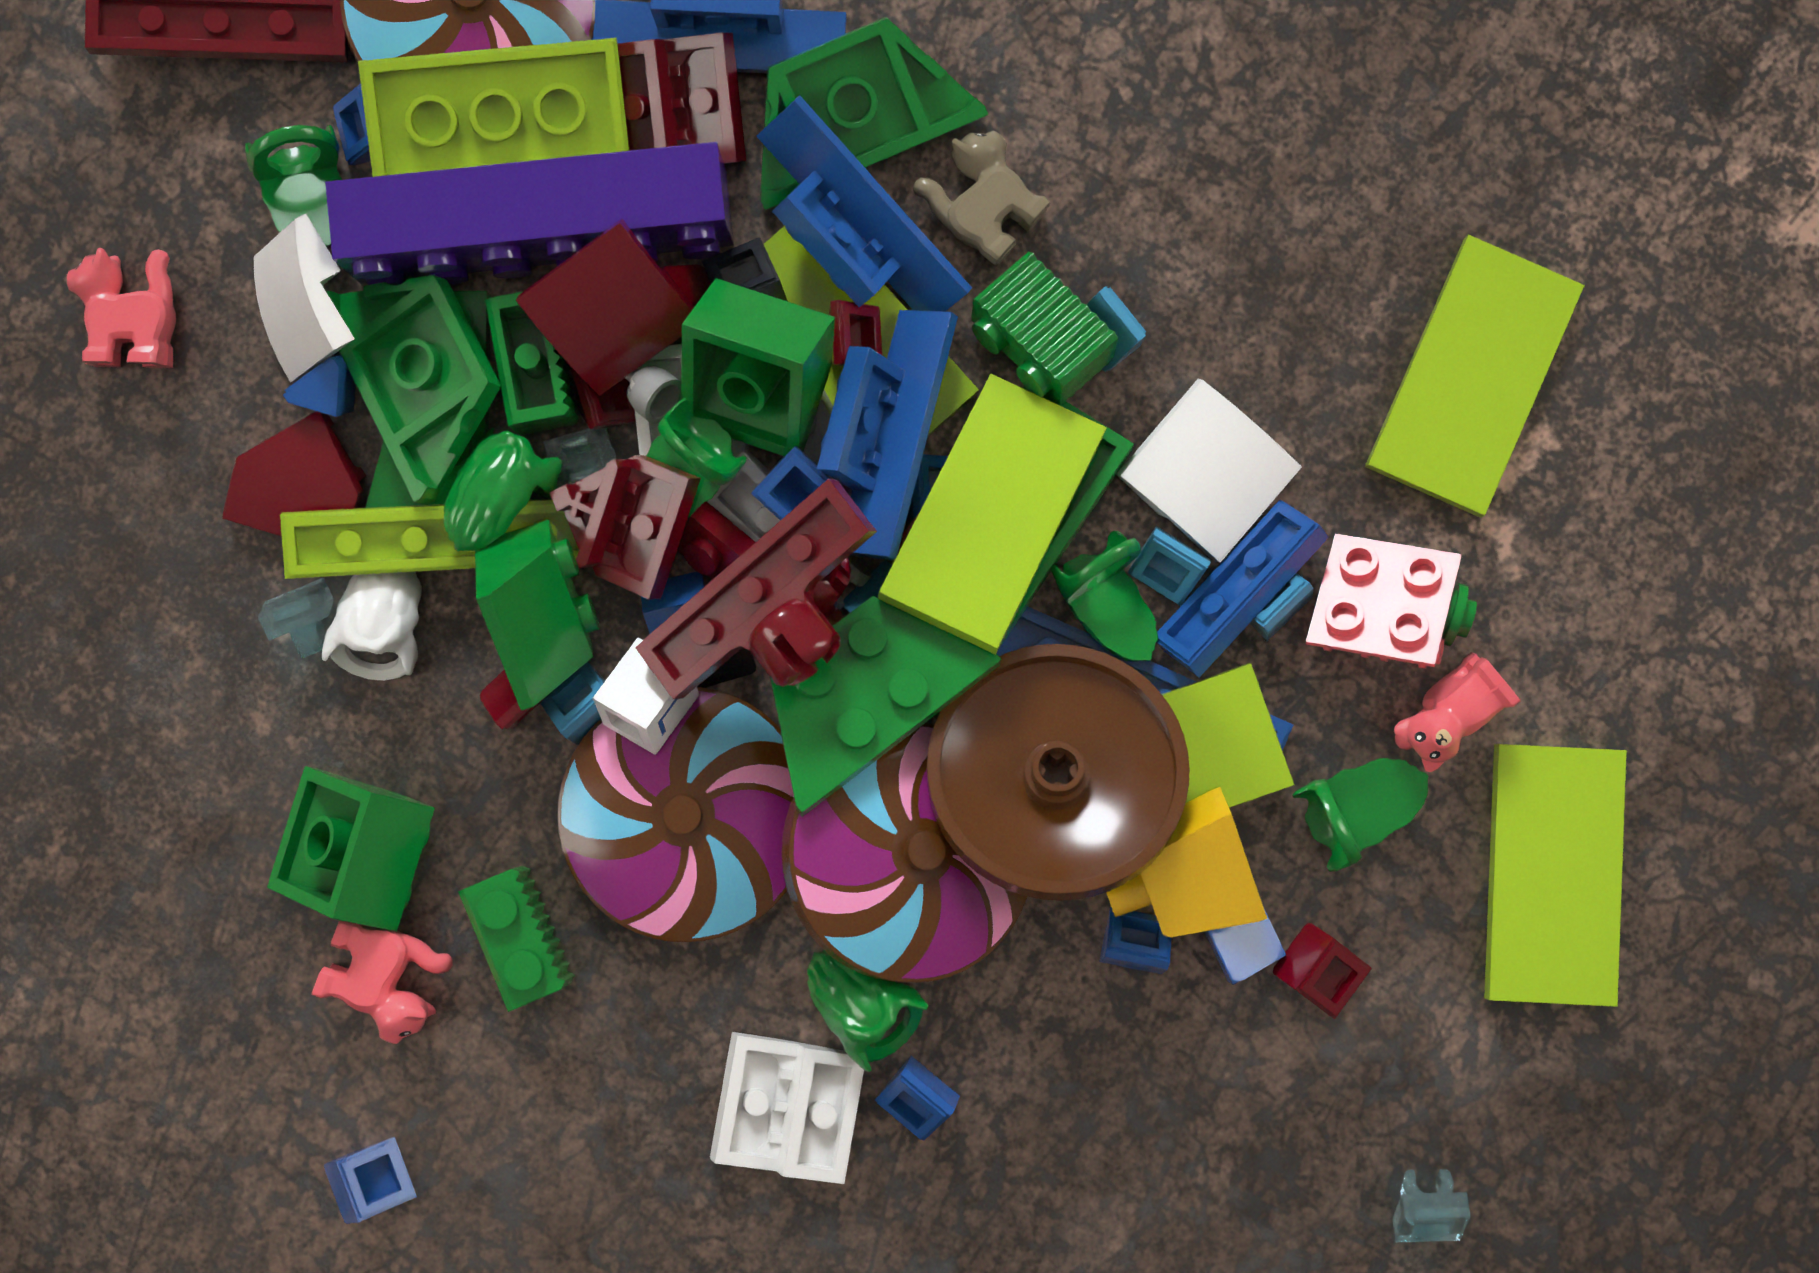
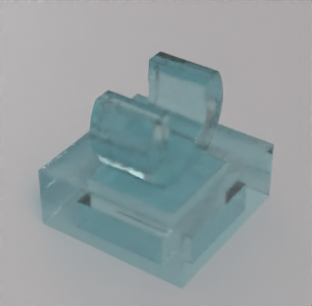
(581, 453)
(300, 615)
(1430, 1215)

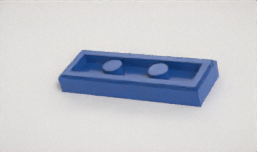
(1240, 587)

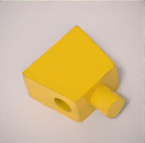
(1199, 876)

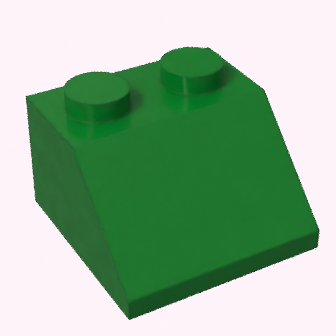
(756, 365)
(534, 609)
(350, 849)

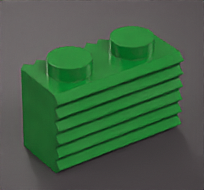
(1042, 330)
(529, 370)
(516, 937)

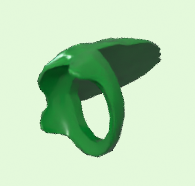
(296, 177)
(696, 448)
(495, 488)
(1109, 600)
(1362, 806)
(862, 1008)

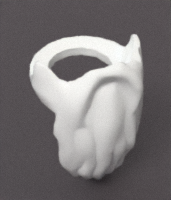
(378, 618)

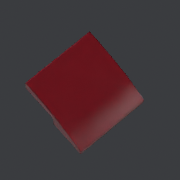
(683, 93)
(607, 308)

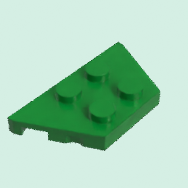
(871, 93)
(418, 375)
(870, 696)

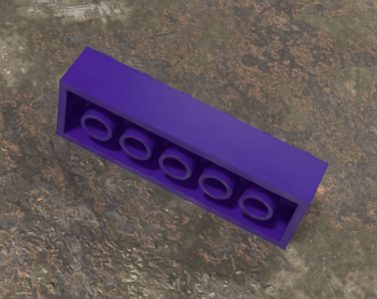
(527, 213)

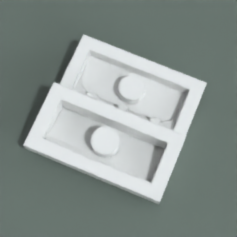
(292, 299)
(1209, 470)
(787, 1108)

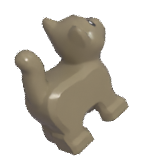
(986, 205)

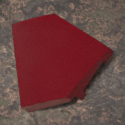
(293, 473)
(629, 520)

